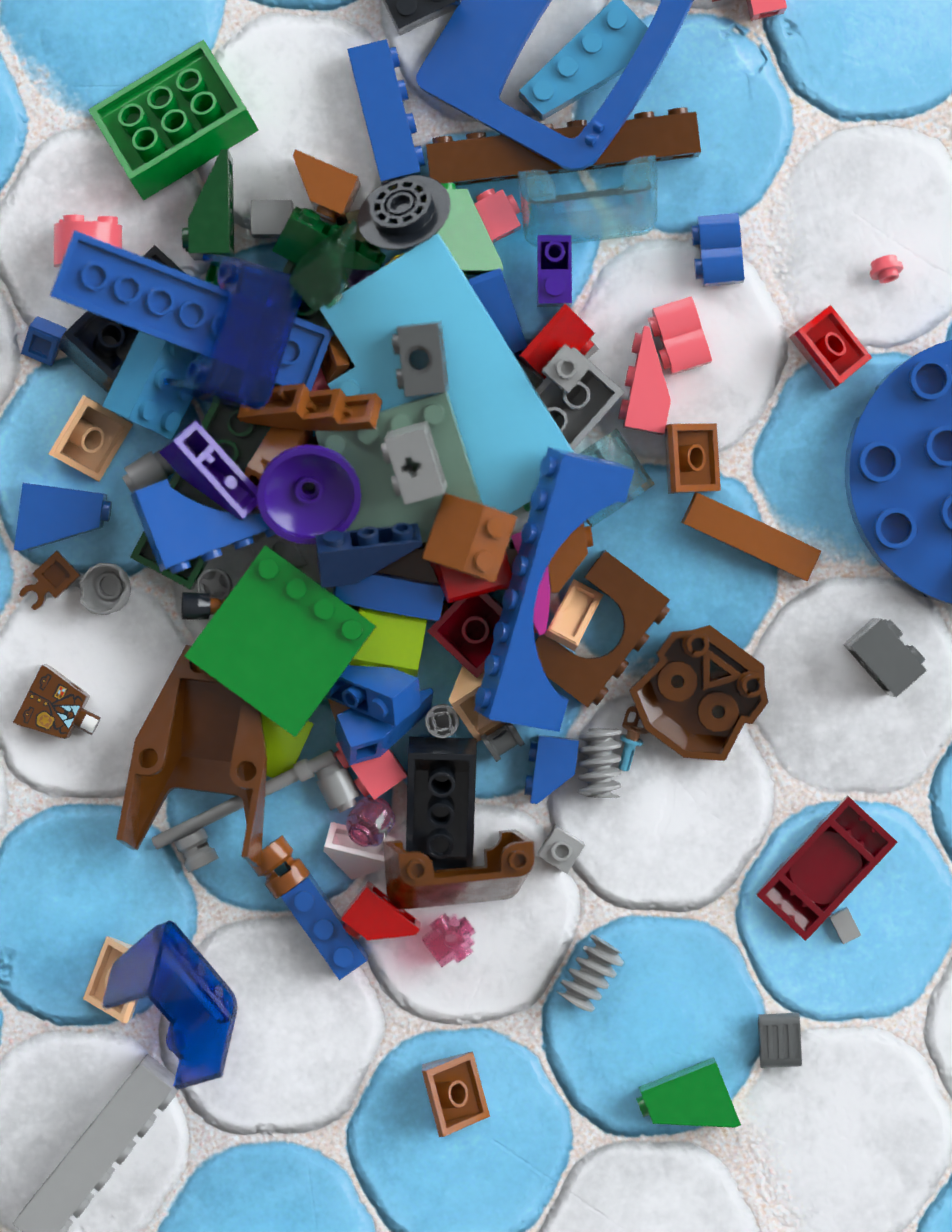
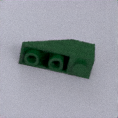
(307, 230)

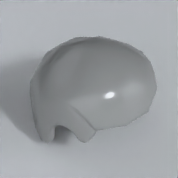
(105, 589)

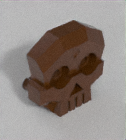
(684, 714)

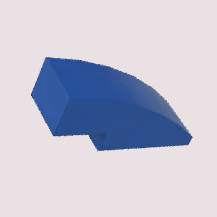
(395, 595)

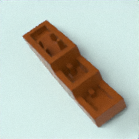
(318, 410)
(751, 536)

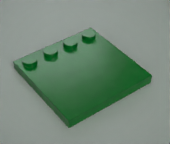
(280, 641)

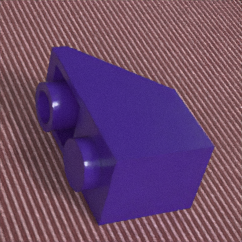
(554, 270)

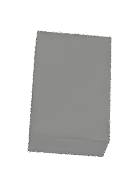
(845, 925)

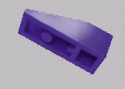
(210, 470)

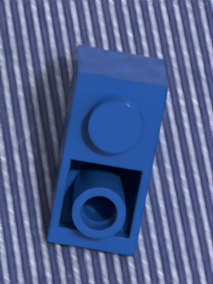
(554, 765)

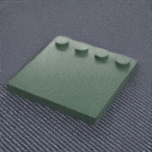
(363, 451)

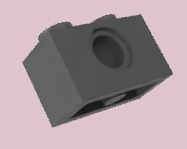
(429, 339)

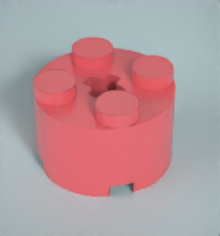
(104, 229)

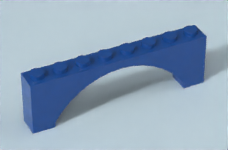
(566, 495)
(187, 530)

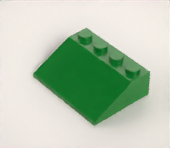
(173, 120)

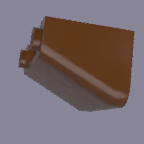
(415, 883)

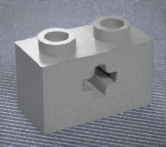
(417, 443)

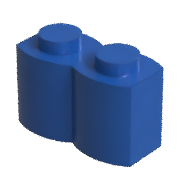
(719, 249)

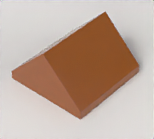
(692, 458)
(455, 1092)

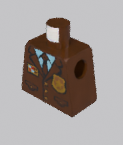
(56, 706)

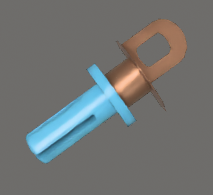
(631, 739)

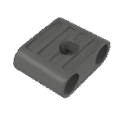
(779, 1040)

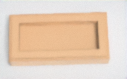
(573, 615)

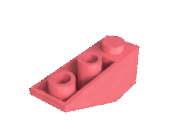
(648, 396)

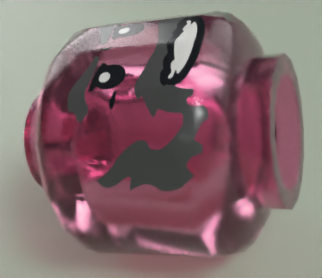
(370, 822)

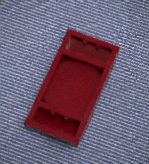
(826, 867)

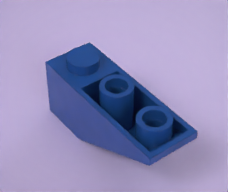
(378, 692)
(369, 738)

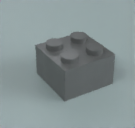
(886, 656)

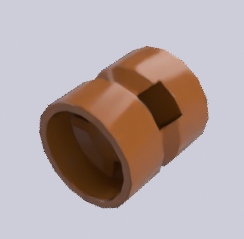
(274, 855)

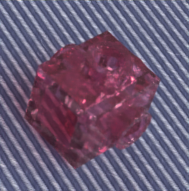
(447, 951)

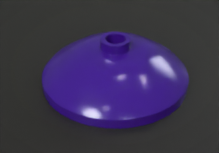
(303, 513)

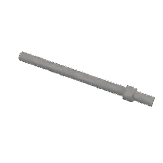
(302, 771)

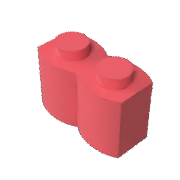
(680, 335)

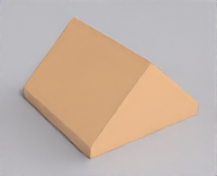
(90, 438)
(95, 991)

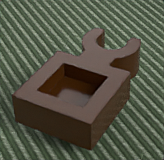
(53, 576)

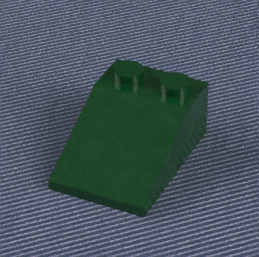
(212, 217)

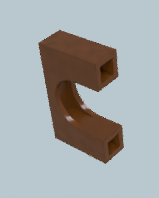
(639, 607)

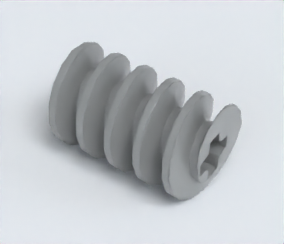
(600, 763)
(591, 974)

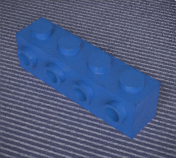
(384, 110)

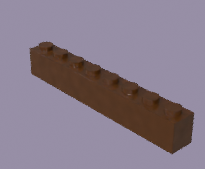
(500, 158)

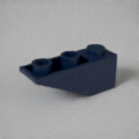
(357, 554)

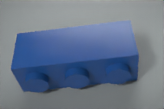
(324, 927)

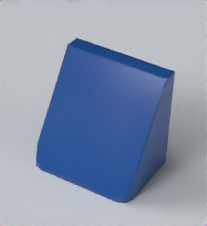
(43, 340)

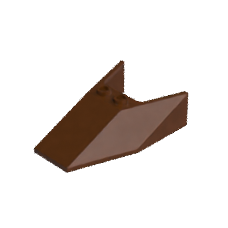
(198, 741)

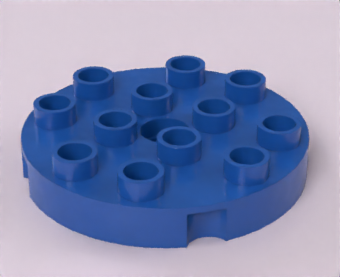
(903, 472)

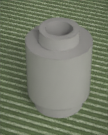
(147, 471)
(337, 787)

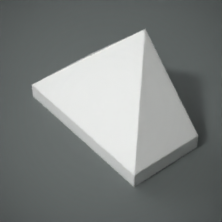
(350, 857)

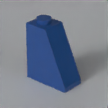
(497, 301)
(57, 514)

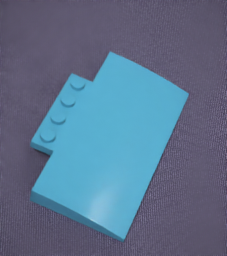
(491, 396)

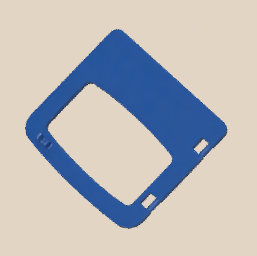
(481, 48)

